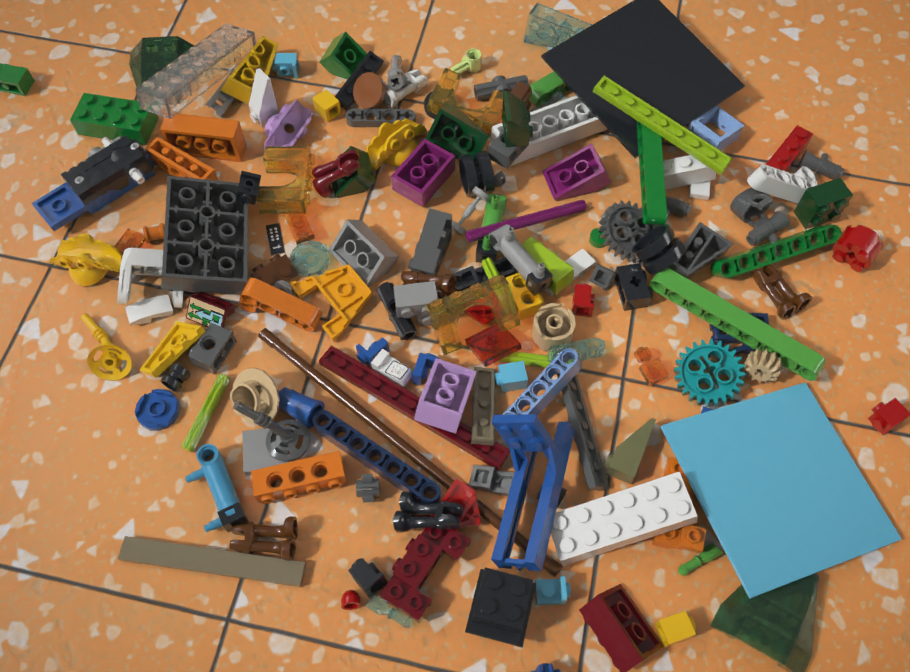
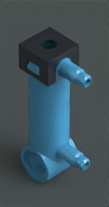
(221, 488)

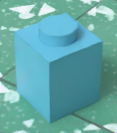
(511, 376)

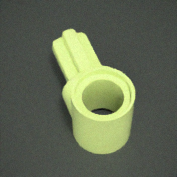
(470, 62)

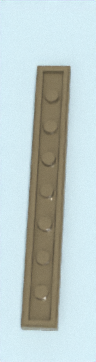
(212, 561)

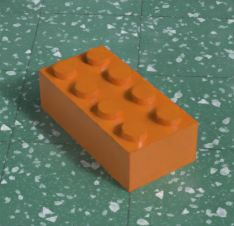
(205, 136)

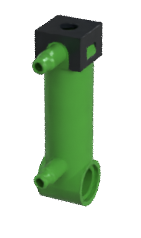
(493, 214)

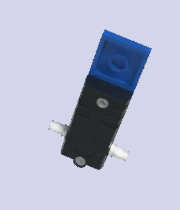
(96, 181)

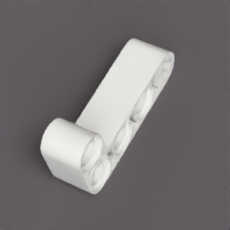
(781, 183)

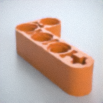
(280, 304)

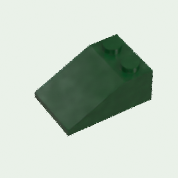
(456, 132)

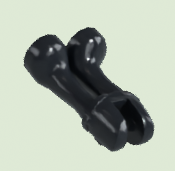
(445, 514)

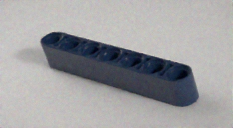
(371, 449)

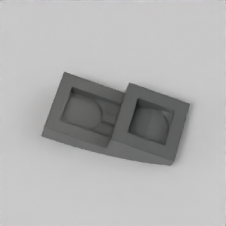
(490, 480)

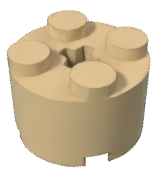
(553, 326)

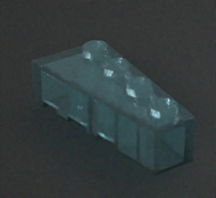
(551, 27)

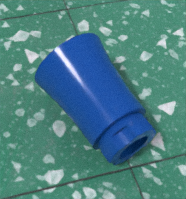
(299, 406)

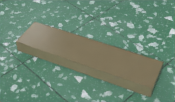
(483, 406)

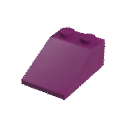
(577, 174)

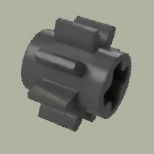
(367, 488)

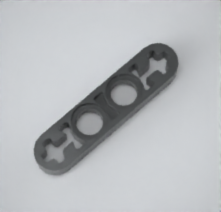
(380, 115)

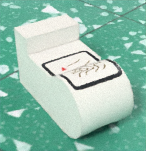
(391, 368)

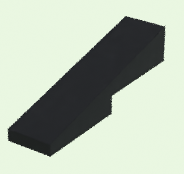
(471, 276)

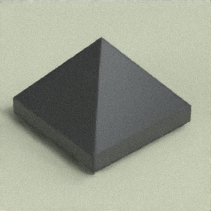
(602, 276)

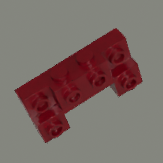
(416, 566)

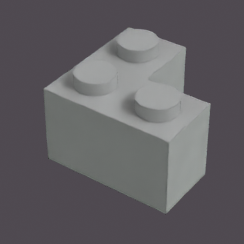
(412, 298)

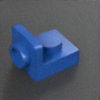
(367, 356)
(422, 367)

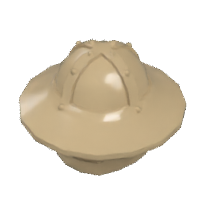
(256, 391)

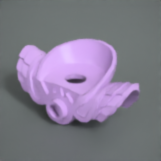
(292, 114)

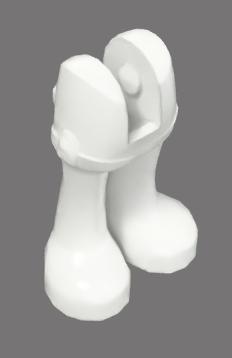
(412, 80)

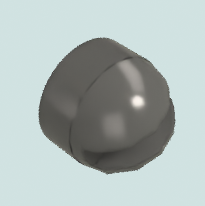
(499, 179)

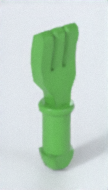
(709, 553)

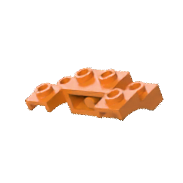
(686, 537)

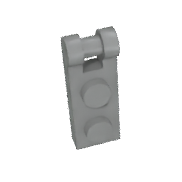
(224, 98)

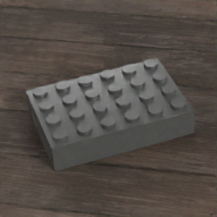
(204, 237)

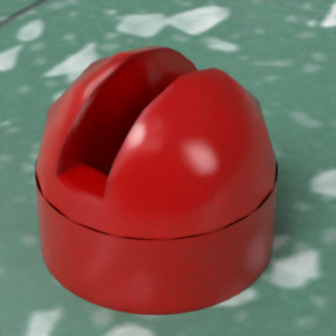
(350, 600)

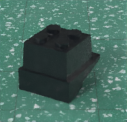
(501, 607)

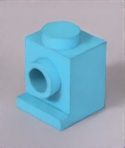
(286, 64)

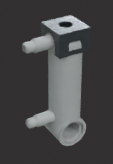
(536, 275)

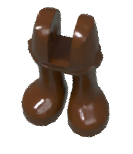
(772, 278)
(447, 282)
(251, 531)

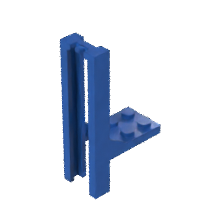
(525, 438)

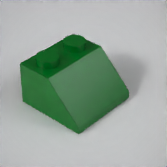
(343, 56)

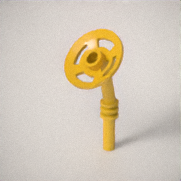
(110, 358)

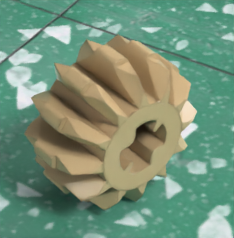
(763, 366)

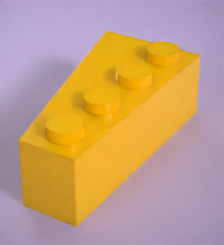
(241, 80)

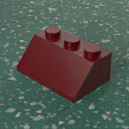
(620, 628)

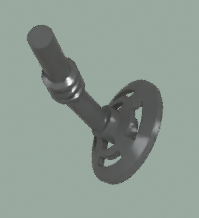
(283, 432)

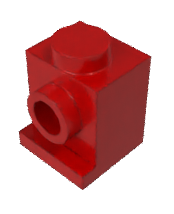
(583, 300)

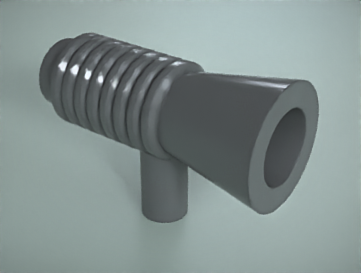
(821, 165)
(677, 207)
(767, 229)

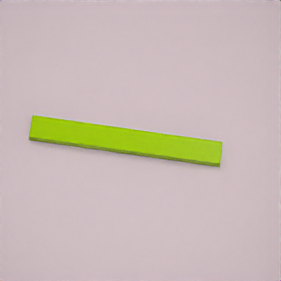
(662, 125)

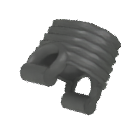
(749, 204)

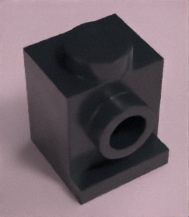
(248, 187)
(367, 577)

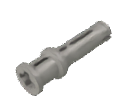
(395, 74)

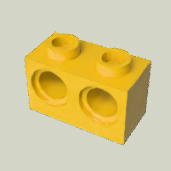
(524, 295)

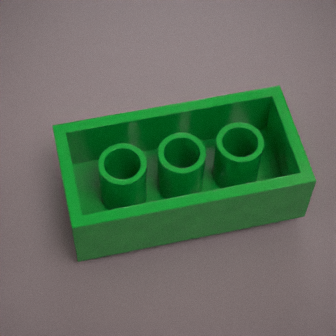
(112, 117)

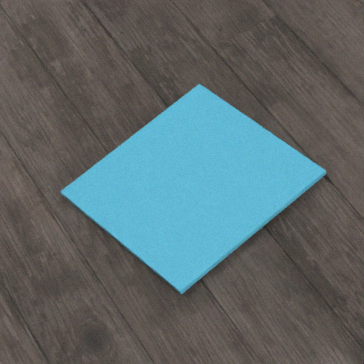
(779, 488)

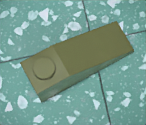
(628, 455)

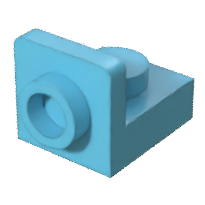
(552, 591)

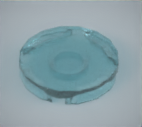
(310, 258)

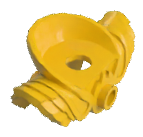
(394, 142)
(83, 269)

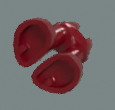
(347, 165)

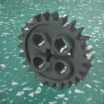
(627, 223)

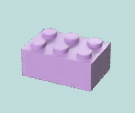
(445, 395)

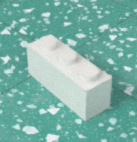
(686, 171)

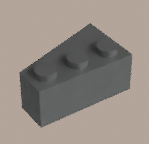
(701, 250)

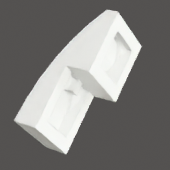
(145, 310)

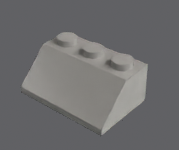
(363, 251)

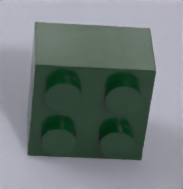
(823, 203)

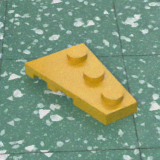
(174, 344)

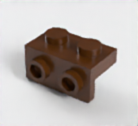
(277, 270)

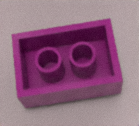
(423, 172)

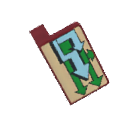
(208, 309)

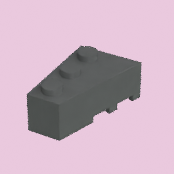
(432, 243)

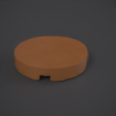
(369, 90)

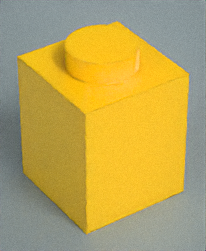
(326, 105)
(675, 628)

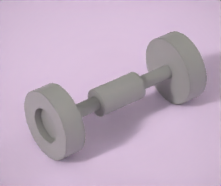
(470, 209)

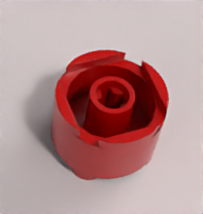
(857, 247)

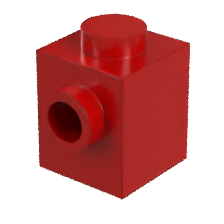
(888, 416)

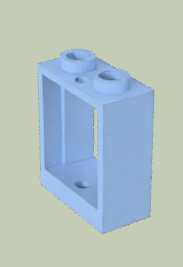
(718, 118)

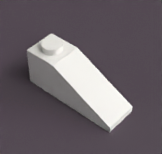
(262, 99)

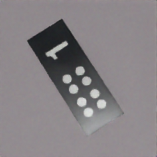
(275, 239)

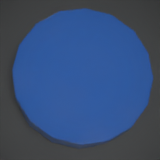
(157, 410)

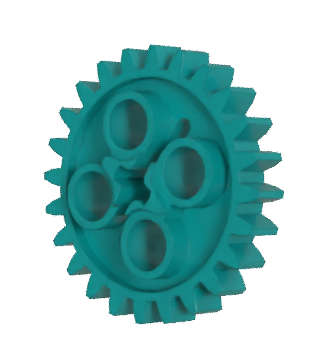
(691, 379)

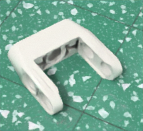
(142, 262)

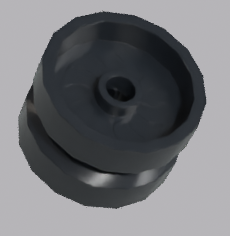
(476, 173)
(658, 249)

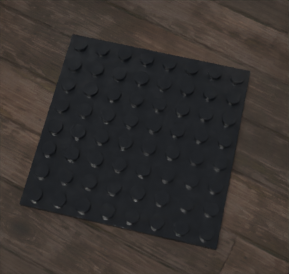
(649, 56)

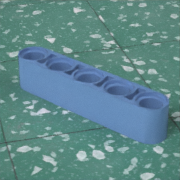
(545, 382)

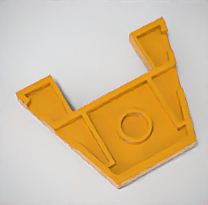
(342, 290)

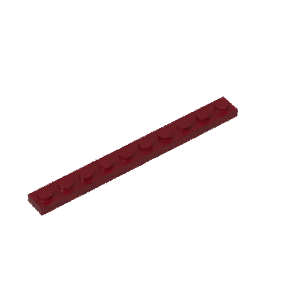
(406, 403)

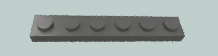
(584, 436)

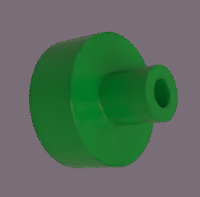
(595, 239)

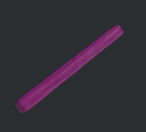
(528, 220)

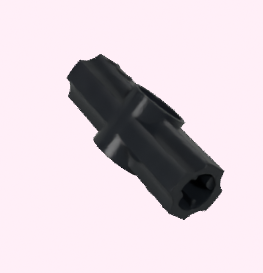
(403, 326)

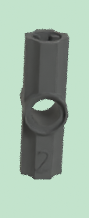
(499, 83)

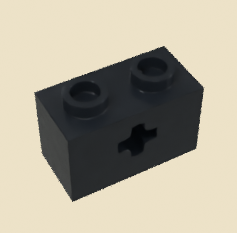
(632, 286)

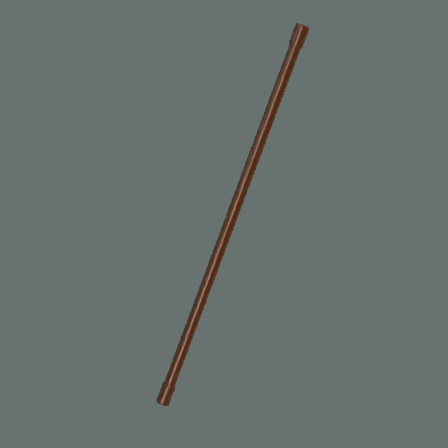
(274, 342)

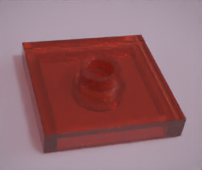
(492, 344)

